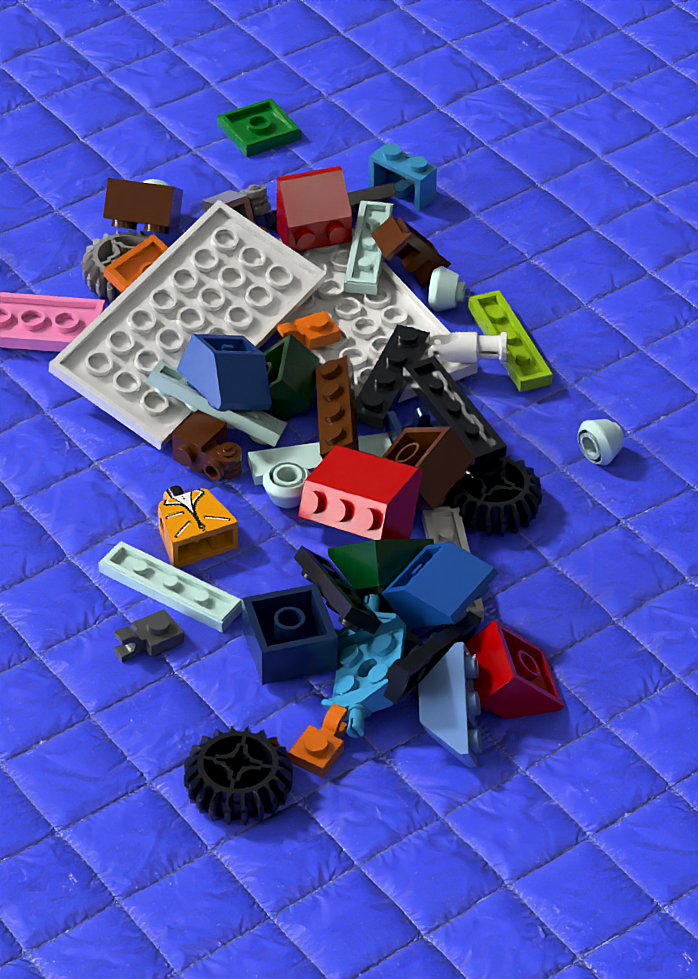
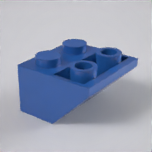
(227, 372)
(439, 586)

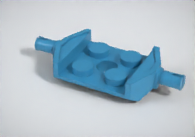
(363, 667)

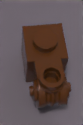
(204, 447)

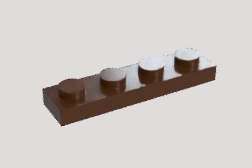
(336, 405)

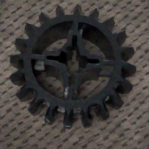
(497, 496)
(238, 775)

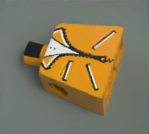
(195, 526)

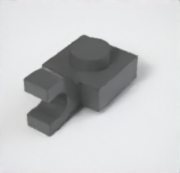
(152, 633)

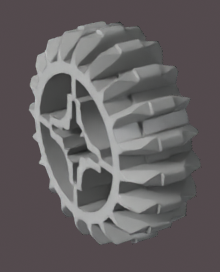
(102, 254)

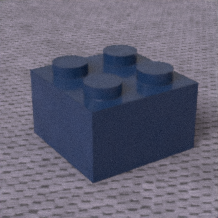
(289, 634)

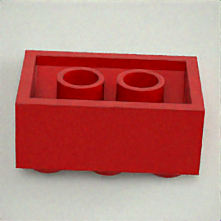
(362, 494)

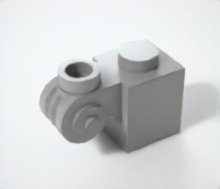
(246, 202)

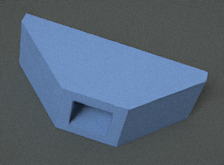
(450, 704)

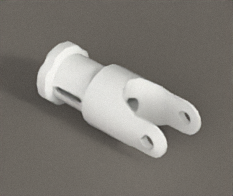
(469, 347)

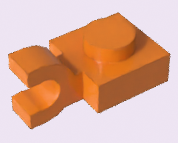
(312, 330)
(321, 747)

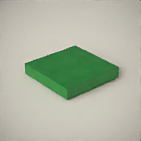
(259, 127)

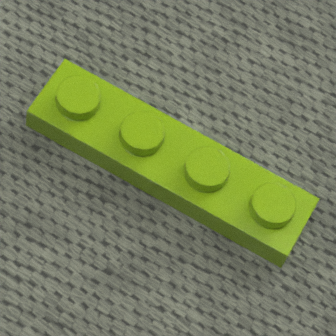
(523, 359)

